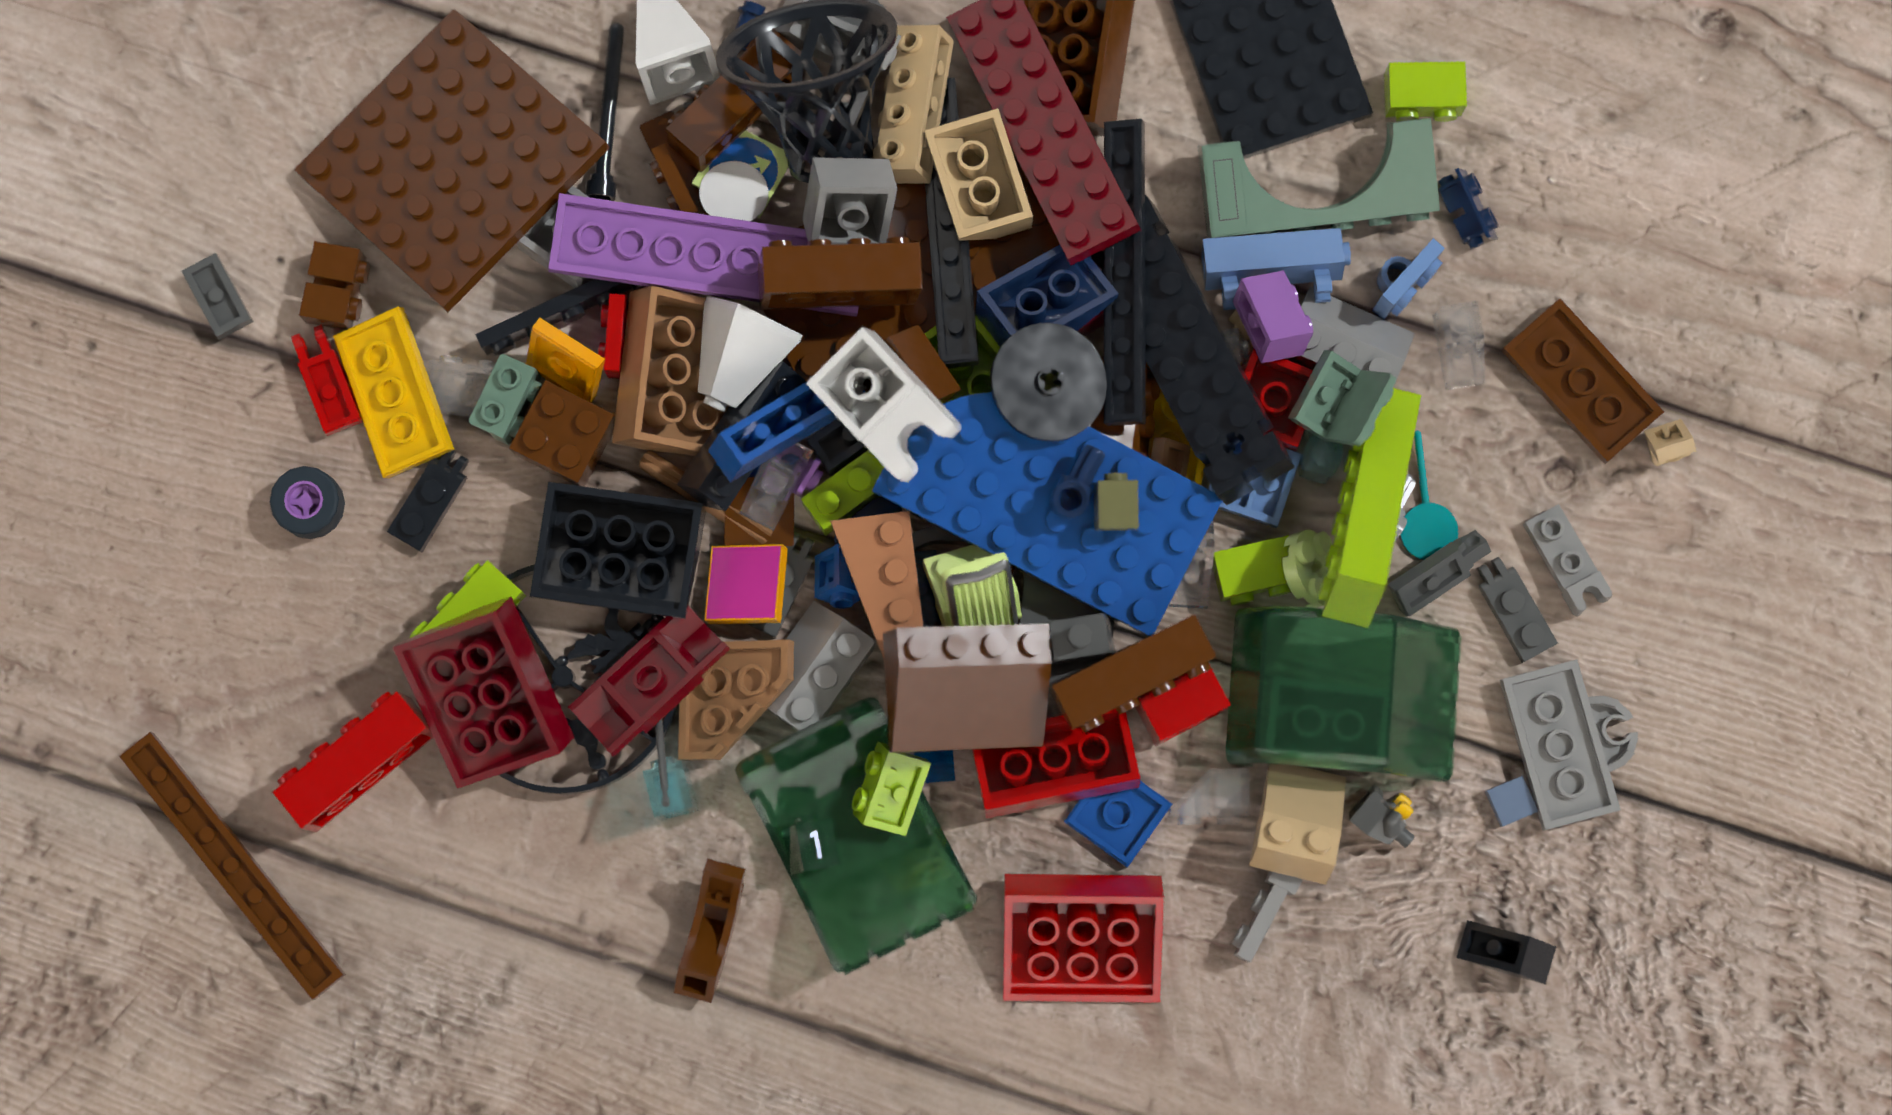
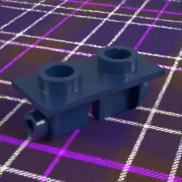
(1464, 194)

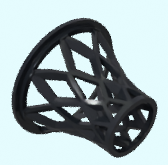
(795, 123)

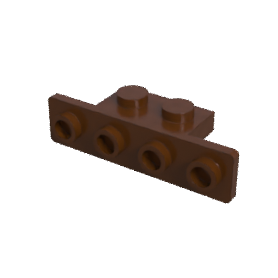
(671, 167)

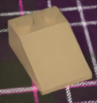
(1299, 822)

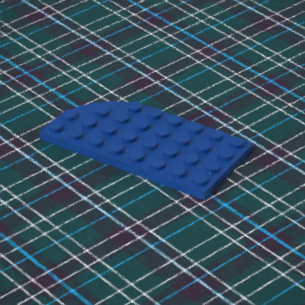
(996, 495)

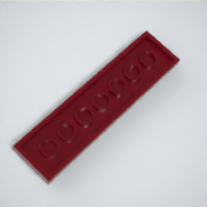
(1044, 126)

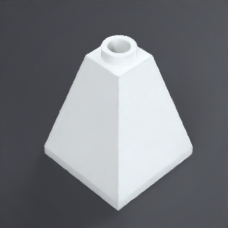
(671, 51)
(738, 351)

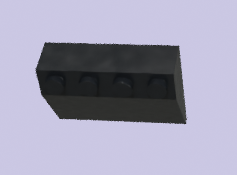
(617, 550)

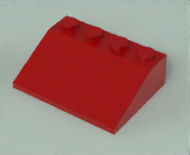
(1082, 938)

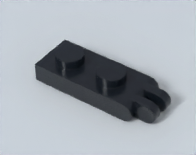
(429, 501)

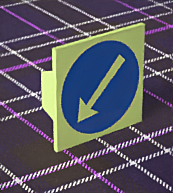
(757, 152)

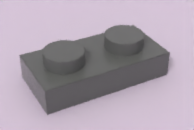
(217, 296)

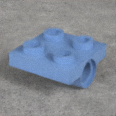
(1401, 291)
(1267, 499)

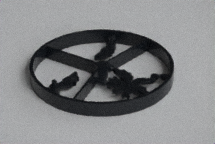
(565, 678)

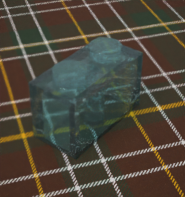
(680, 790)

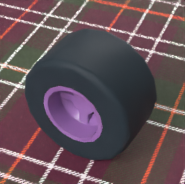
(295, 496)

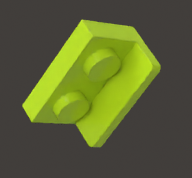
(890, 789)

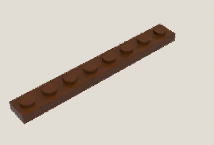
(232, 865)

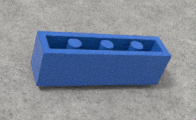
(770, 431)

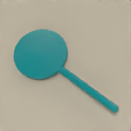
(1428, 524)

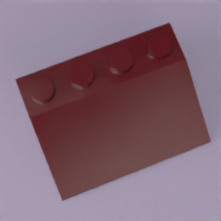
(484, 693)

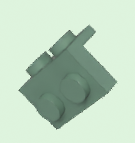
(506, 398)

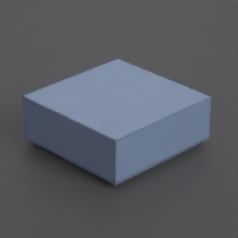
(1511, 801)

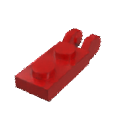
(327, 384)

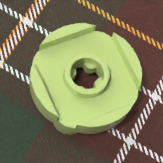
(1306, 564)

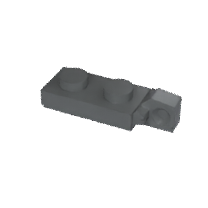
(1438, 573)

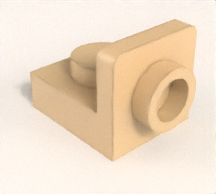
(1669, 442)

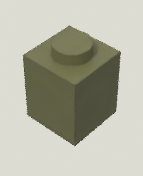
(1116, 503)

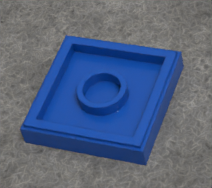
(1119, 820)

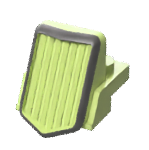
(973, 588)

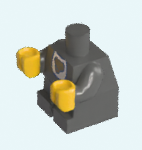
(1383, 819)

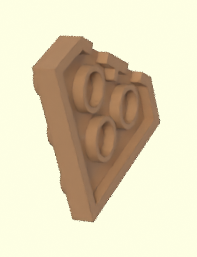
(733, 697)

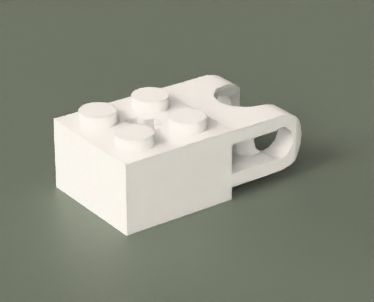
(890, 409)

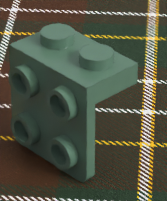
(1342, 400)

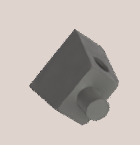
(1081, 639)

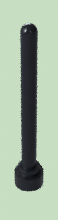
(601, 182)

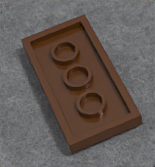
(1582, 381)

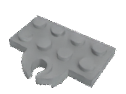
(1566, 743)

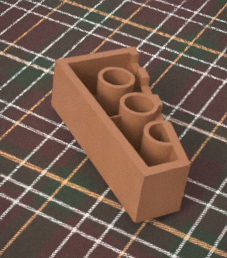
(883, 569)

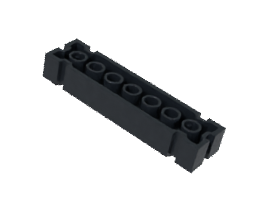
(1202, 372)

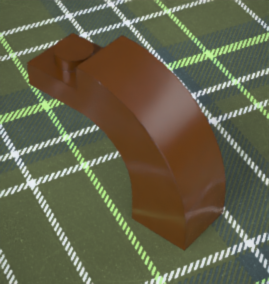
(710, 931)

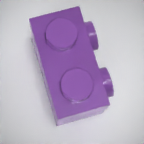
(1273, 316)

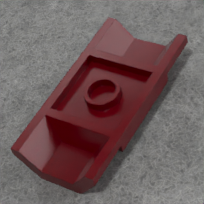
(648, 680)

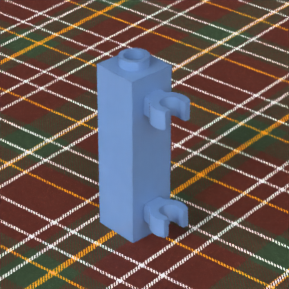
(1303, 256)

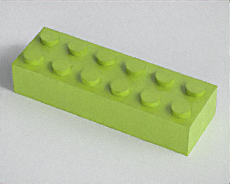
(1369, 514)

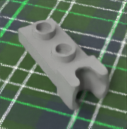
(1567, 559)
(1266, 907)

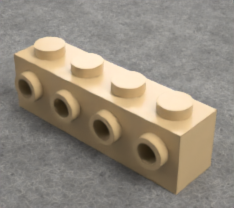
(913, 101)

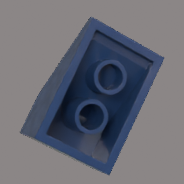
(1044, 293)

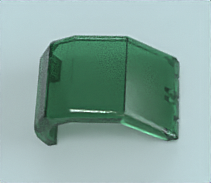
(1343, 693)
(885, 881)

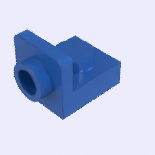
(834, 579)

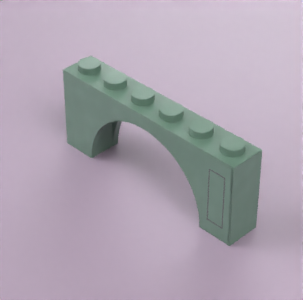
(1400, 186)

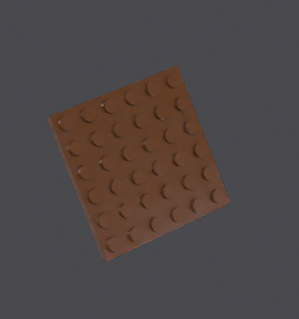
(451, 159)

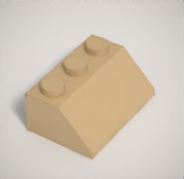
(979, 177)

